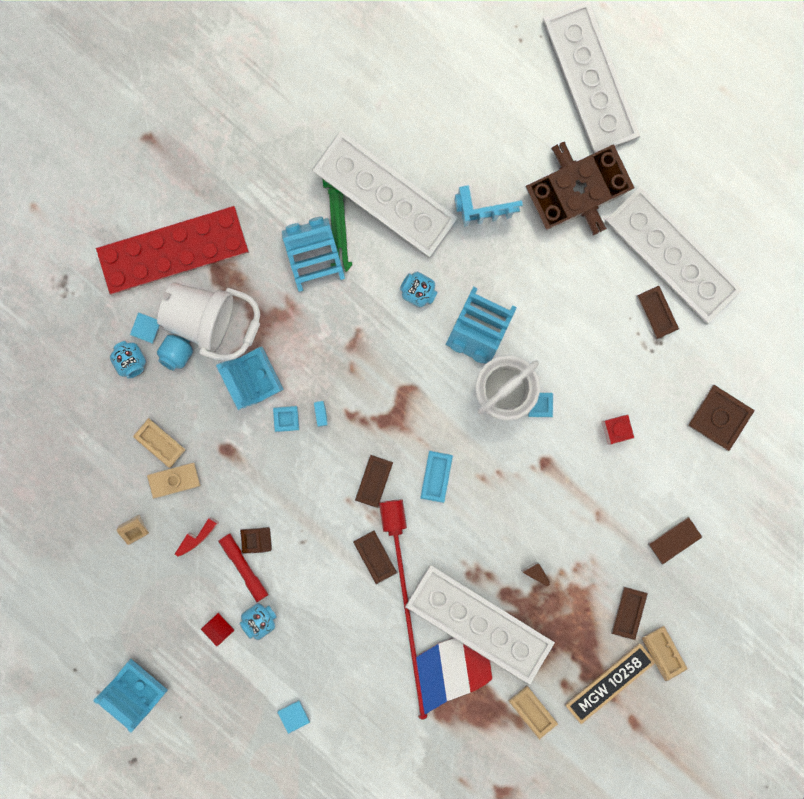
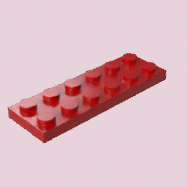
(172, 250)

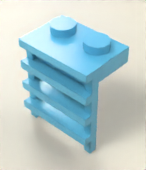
(464, 205)
(309, 237)
(474, 338)
(250, 378)
(131, 695)

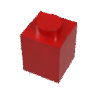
(618, 429)

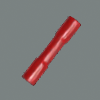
(235, 555)

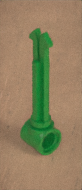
(338, 222)

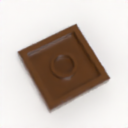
(721, 417)

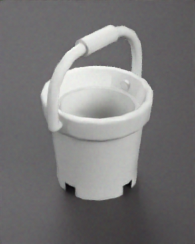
(204, 318)
(507, 387)

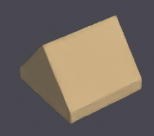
(132, 530)

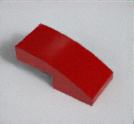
(192, 541)

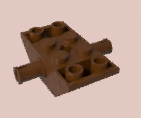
(600, 175)

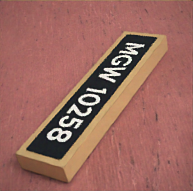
(610, 683)

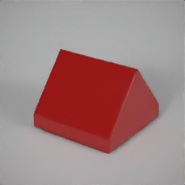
(217, 629)

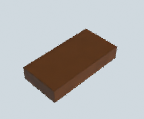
(657, 312)
(374, 481)
(675, 540)
(375, 557)
(629, 613)

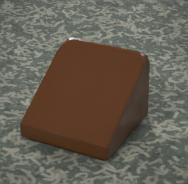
(256, 540)
(536, 572)

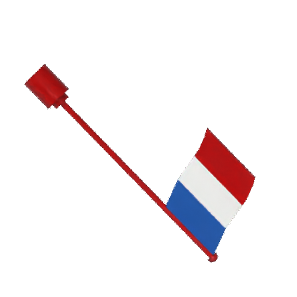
(447, 667)

